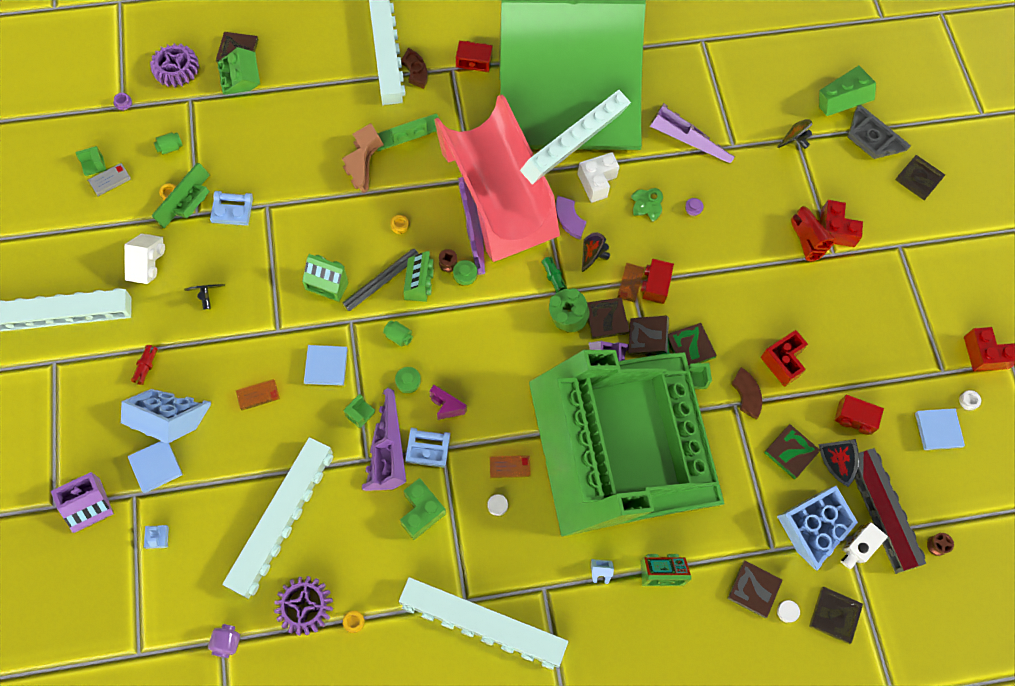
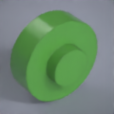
(465, 272)
(408, 380)

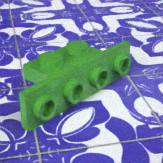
(407, 131)
(184, 197)

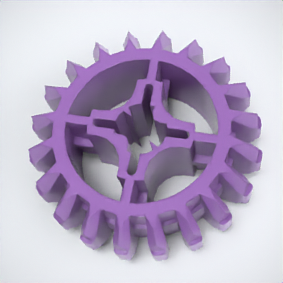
(174, 65)
(305, 596)

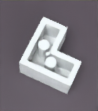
(595, 175)
(141, 257)

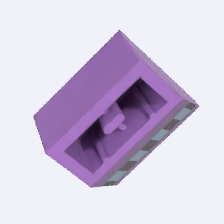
(82, 502)

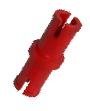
(144, 365)

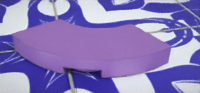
(568, 218)

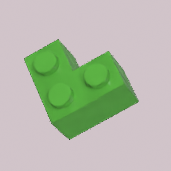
(426, 509)

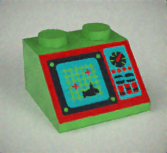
(664, 570)

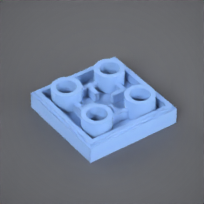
(325, 365)
(939, 429)
(155, 466)

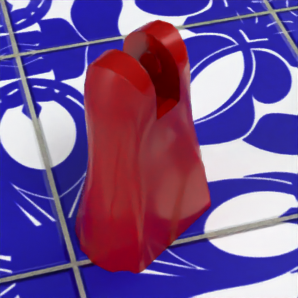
(812, 235)

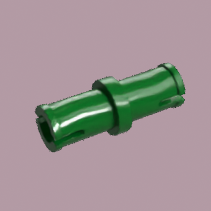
(553, 274)

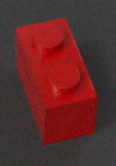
(474, 56)
(658, 281)
(858, 415)

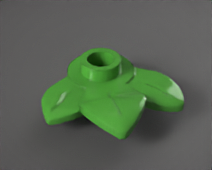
(645, 204)

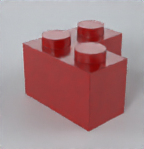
(843, 230)
(986, 353)
(782, 358)

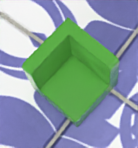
(91, 161)
(700, 375)
(359, 411)

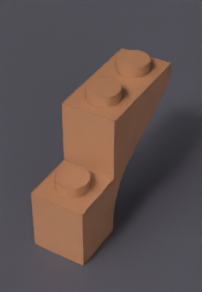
(358, 161)

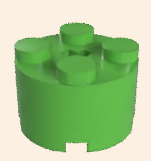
(569, 300)

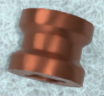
(445, 264)
(944, 540)

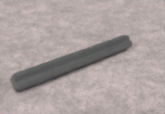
(378, 281)

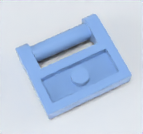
(231, 213)
(427, 453)

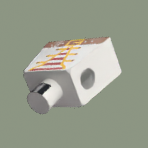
(868, 539)

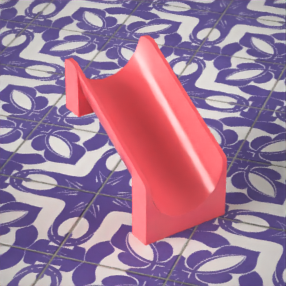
(509, 207)

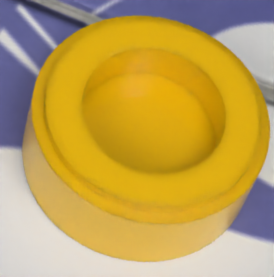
(166, 189)
(399, 224)
(353, 621)

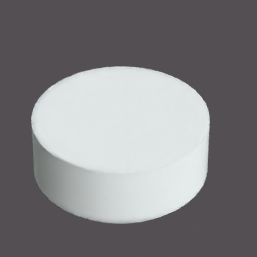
(970, 400)
(497, 505)
(788, 611)

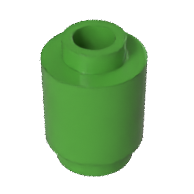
(168, 143)
(398, 333)

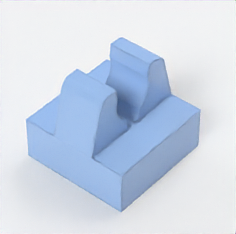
(156, 536)
(601, 568)

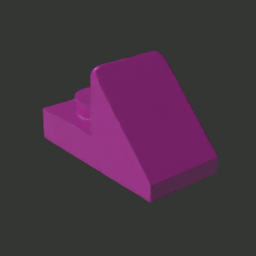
(451, 406)

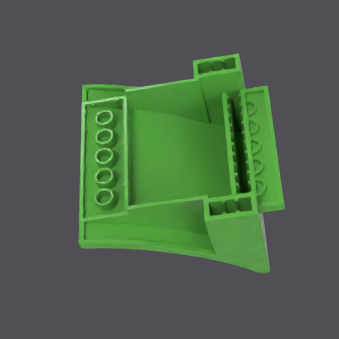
(566, 61)
(623, 440)

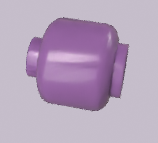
(224, 641)

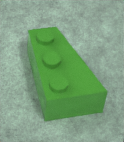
(847, 92)

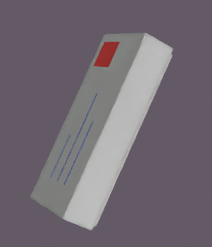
(109, 179)

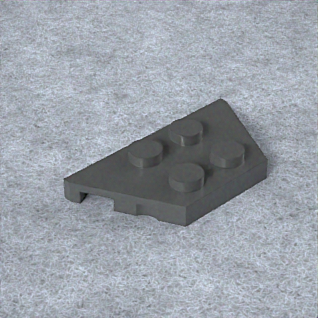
(874, 135)

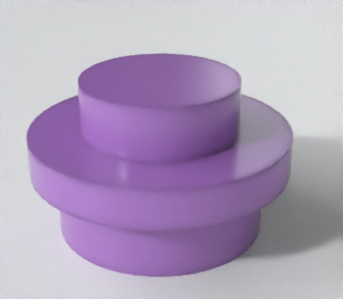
(122, 101)
(694, 206)

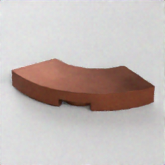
(416, 67)
(749, 392)

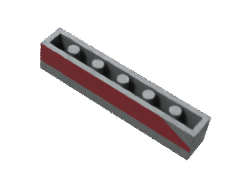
(887, 513)

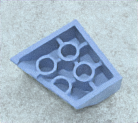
(162, 415)
(818, 525)

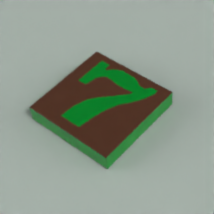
(692, 342)
(792, 451)

